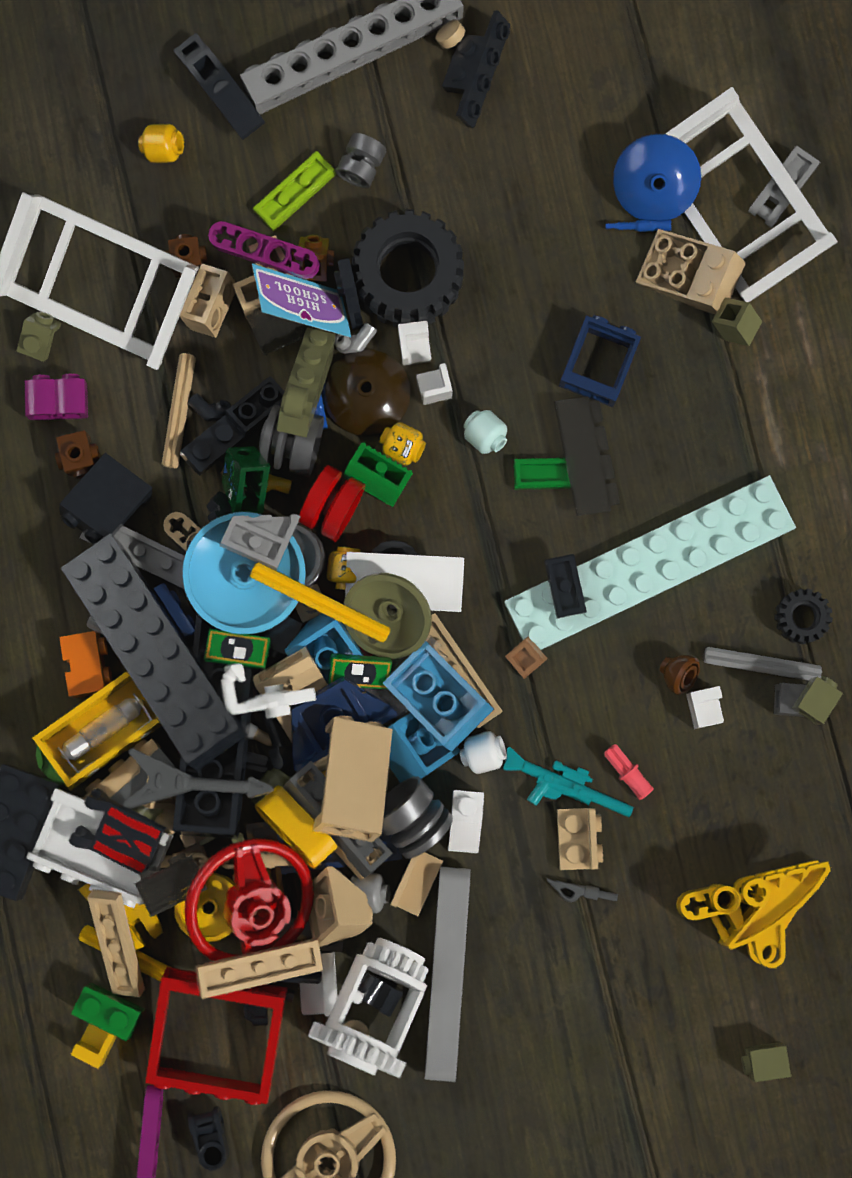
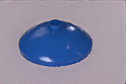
(655, 158)

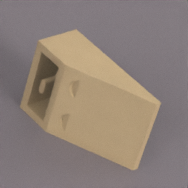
(691, 271)

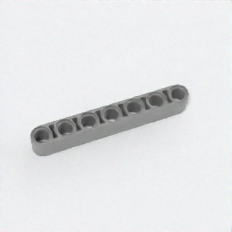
(447, 974)

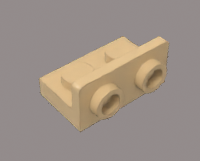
(579, 838)

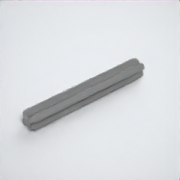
(761, 664)

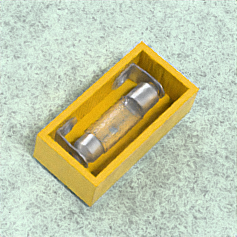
(97, 731)

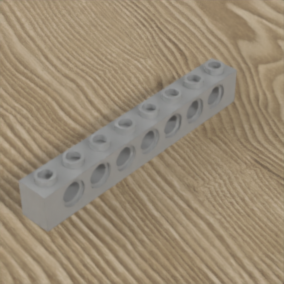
(344, 58)

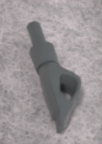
(589, 892)

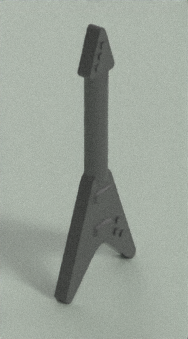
(168, 782)

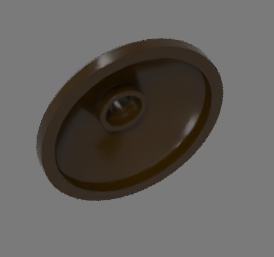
(372, 411)

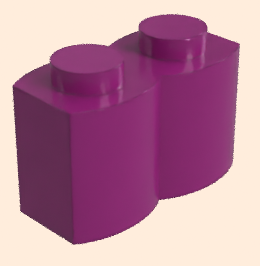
(56, 398)

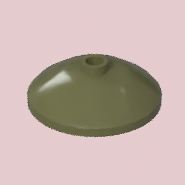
(407, 625)

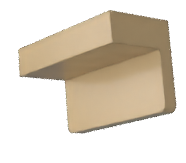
(416, 883)

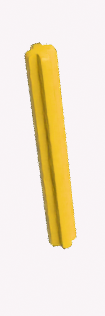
(320, 602)

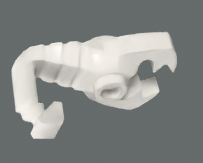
(274, 701)

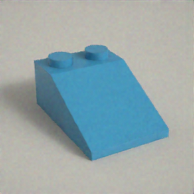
(438, 696)

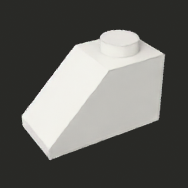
(467, 821)

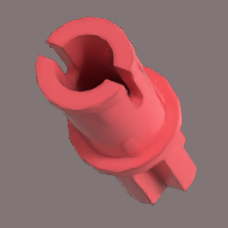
(628, 772)

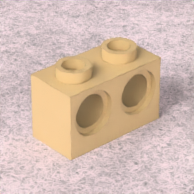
(208, 300)

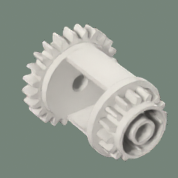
(355, 1047)

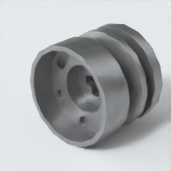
(298, 449)
(414, 817)

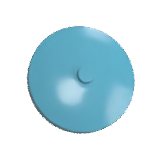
(222, 587)

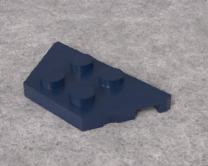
(334, 700)

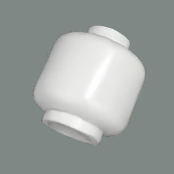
(483, 752)

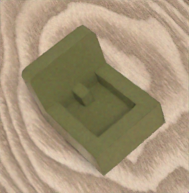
(37, 335)

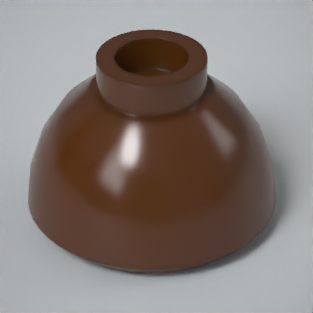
(680, 673)

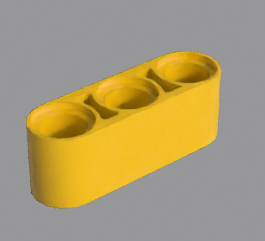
(295, 826)

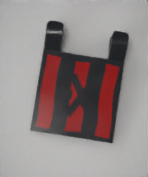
(121, 835)

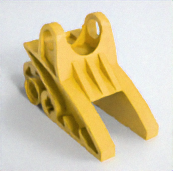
(768, 911)

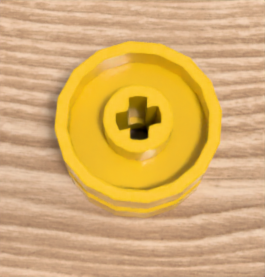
(211, 924)

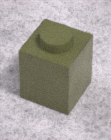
(737, 321)
(817, 699)
(766, 1062)

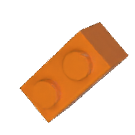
(87, 664)

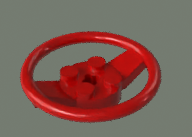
(251, 893)

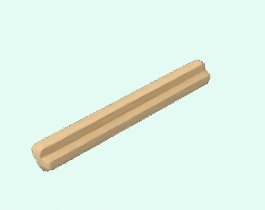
(178, 410)

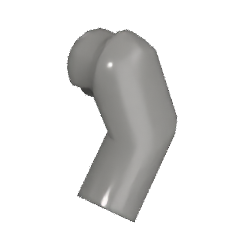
(357, 342)

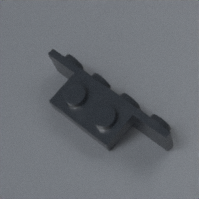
(474, 67)

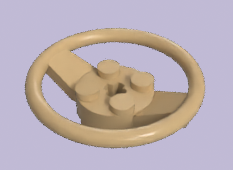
(344, 1147)

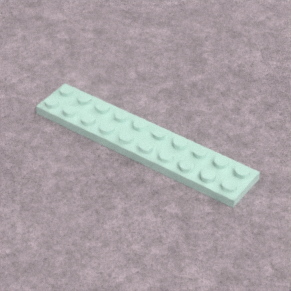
(657, 561)

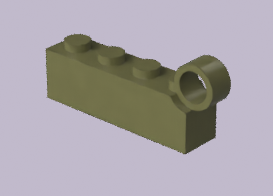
(306, 382)

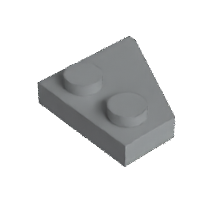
(260, 538)

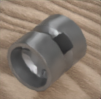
(362, 157)

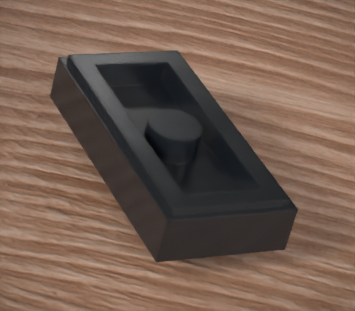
(565, 586)

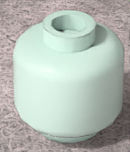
(485, 431)

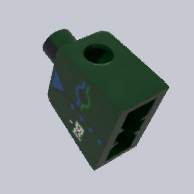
(249, 470)

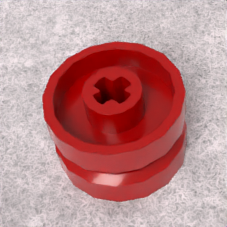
(328, 502)

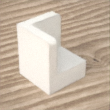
(414, 342)
(435, 385)
(705, 707)

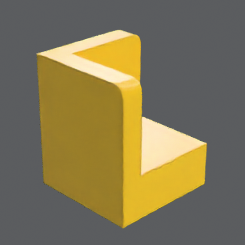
(93, 1046)

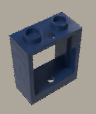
(587, 387)

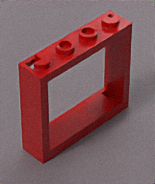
(195, 1083)

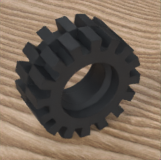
(821, 616)

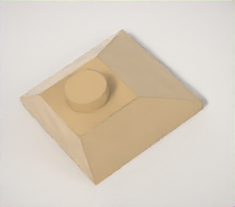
(338, 908)

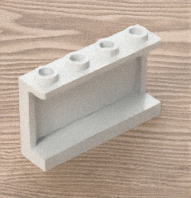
(81, 864)

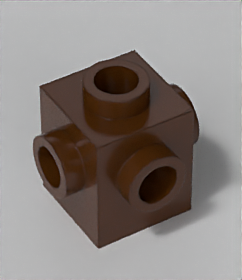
(189, 245)
(321, 249)
(70, 447)

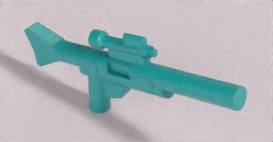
(569, 784)

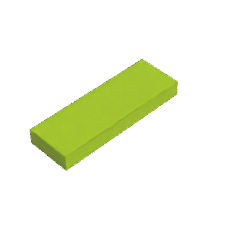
(294, 191)

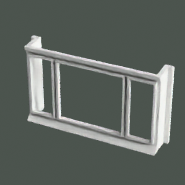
(701, 120)
(16, 246)

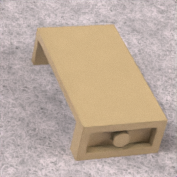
(296, 674)
(355, 779)

